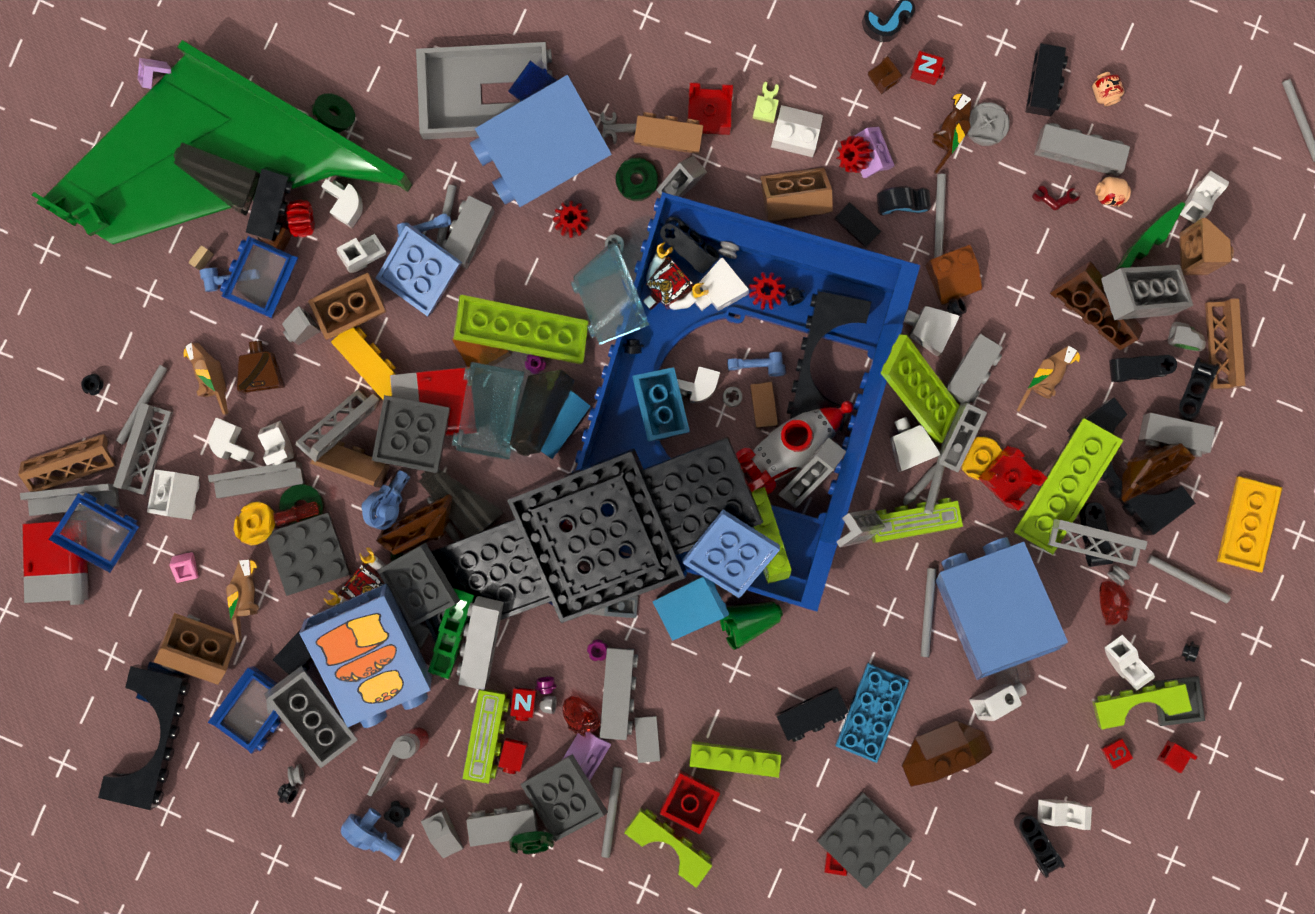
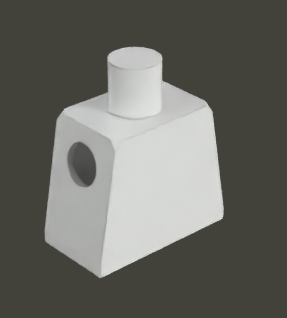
(723, 287)
(931, 328)
(911, 445)
(998, 701)

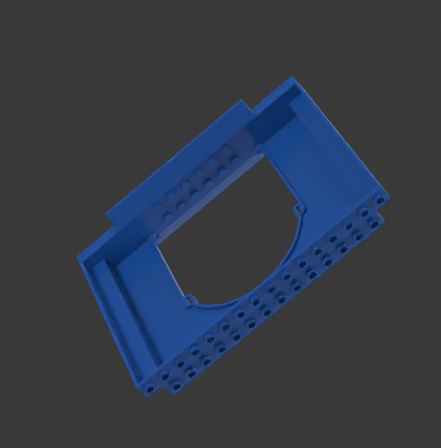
(803, 263)

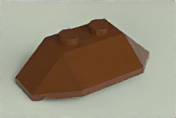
(1154, 468)
(417, 527)
(944, 752)

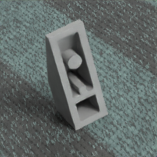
(961, 436)

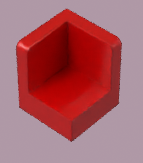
(1175, 756)

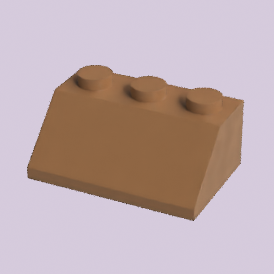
(668, 133)
(796, 194)
(1204, 248)
(347, 306)
(353, 464)
(196, 649)

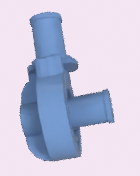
(389, 499)
(363, 835)

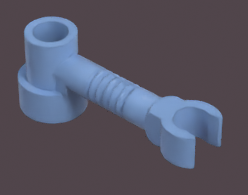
(438, 222)
(211, 279)
(774, 364)

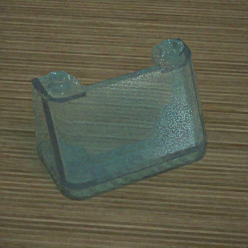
(609, 296)
(488, 411)

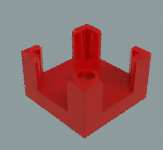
(711, 108)
(1011, 477)

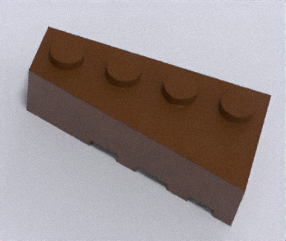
(1086, 296)

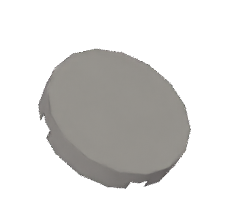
(988, 124)

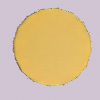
(980, 456)
(254, 523)

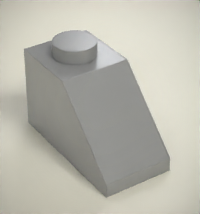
(683, 177)
(299, 326)
(625, 608)
(442, 833)

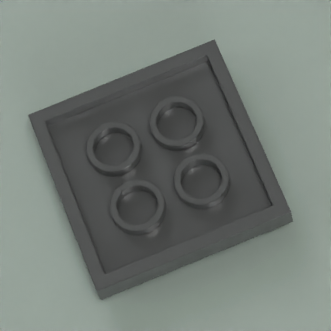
(411, 434)
(308, 554)
(418, 585)
(564, 798)
(864, 840)

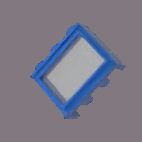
(258, 276)
(94, 532)
(246, 712)

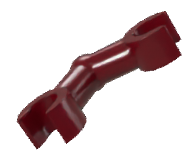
(1050, 201)

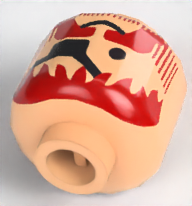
(1108, 89)
(1113, 191)

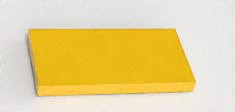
(1249, 524)

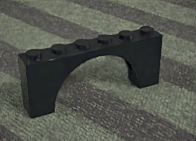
(829, 312)
(1149, 511)
(166, 695)

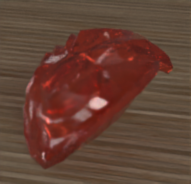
(1113, 603)
(580, 716)

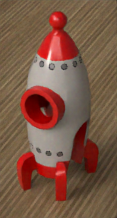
(790, 446)

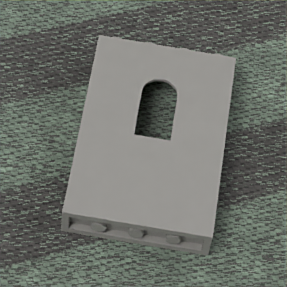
(452, 82)

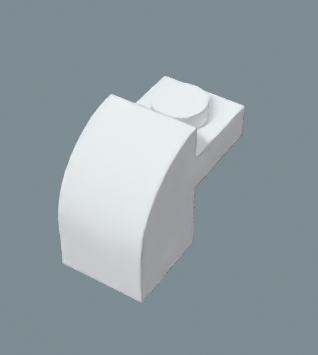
(1203, 197)
(349, 203)
(357, 254)
(702, 388)
(223, 439)
(276, 444)
(1127, 663)
(1064, 813)

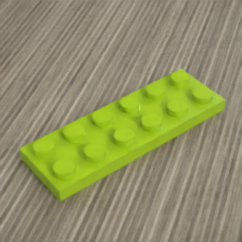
(520, 329)
(920, 388)
(1068, 483)

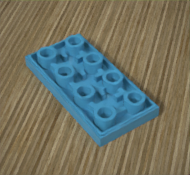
(690, 607)
(872, 712)

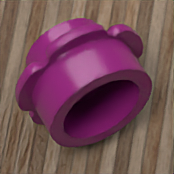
(535, 369)
(591, 649)
(545, 685)

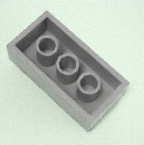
(1146, 291)
(310, 716)

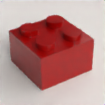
(689, 802)

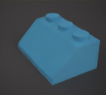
(661, 404)
(568, 418)

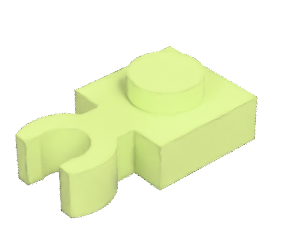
(766, 106)

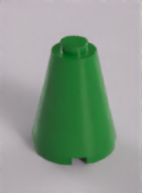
(749, 621)

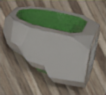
(1185, 337)

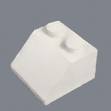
(797, 131)
(173, 494)

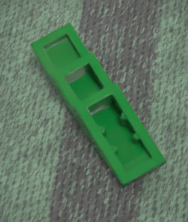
(1154, 234)
(450, 636)

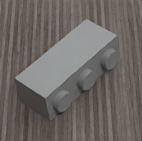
(468, 230)
(974, 369)
(1166, 431)
(500, 824)

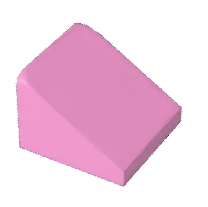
(184, 567)

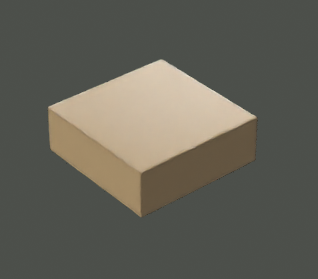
(201, 258)

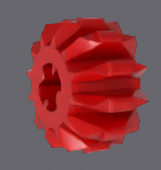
(854, 154)
(564, 216)
(300, 218)
(775, 294)

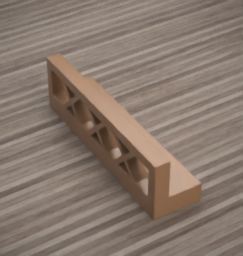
(1232, 340)
(59, 460)

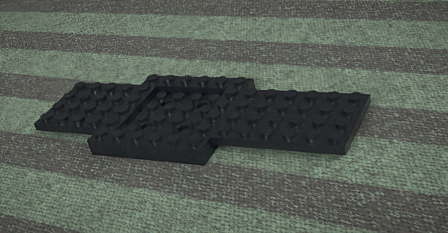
(655, 514)

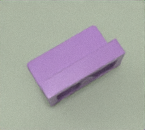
(146, 69)
(881, 156)
(588, 752)

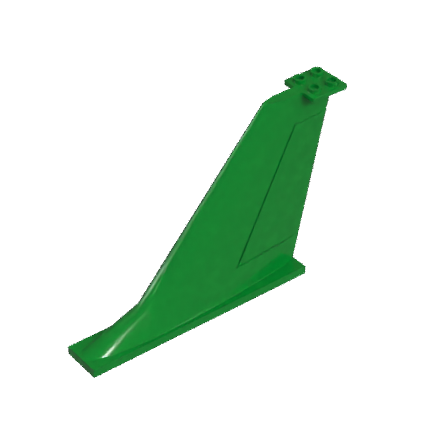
(218, 112)

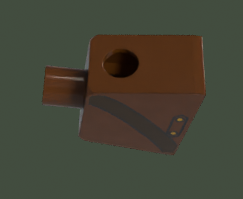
(258, 370)

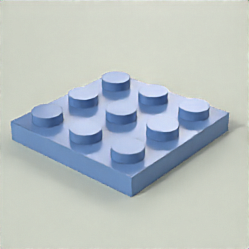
(418, 270)
(731, 553)

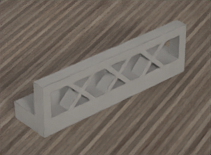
(339, 429)
(135, 445)
(257, 479)
(60, 500)
(862, 526)
(1103, 535)

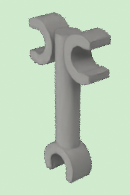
(611, 128)

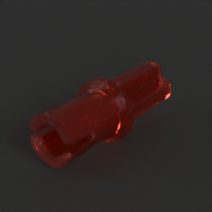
(296, 513)

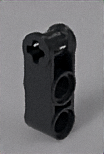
(689, 244)
(1141, 367)
(1203, 376)
(1096, 521)
(1046, 856)

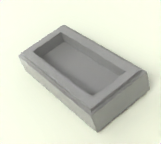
(647, 739)

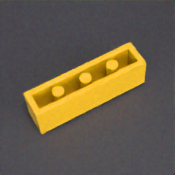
(366, 360)

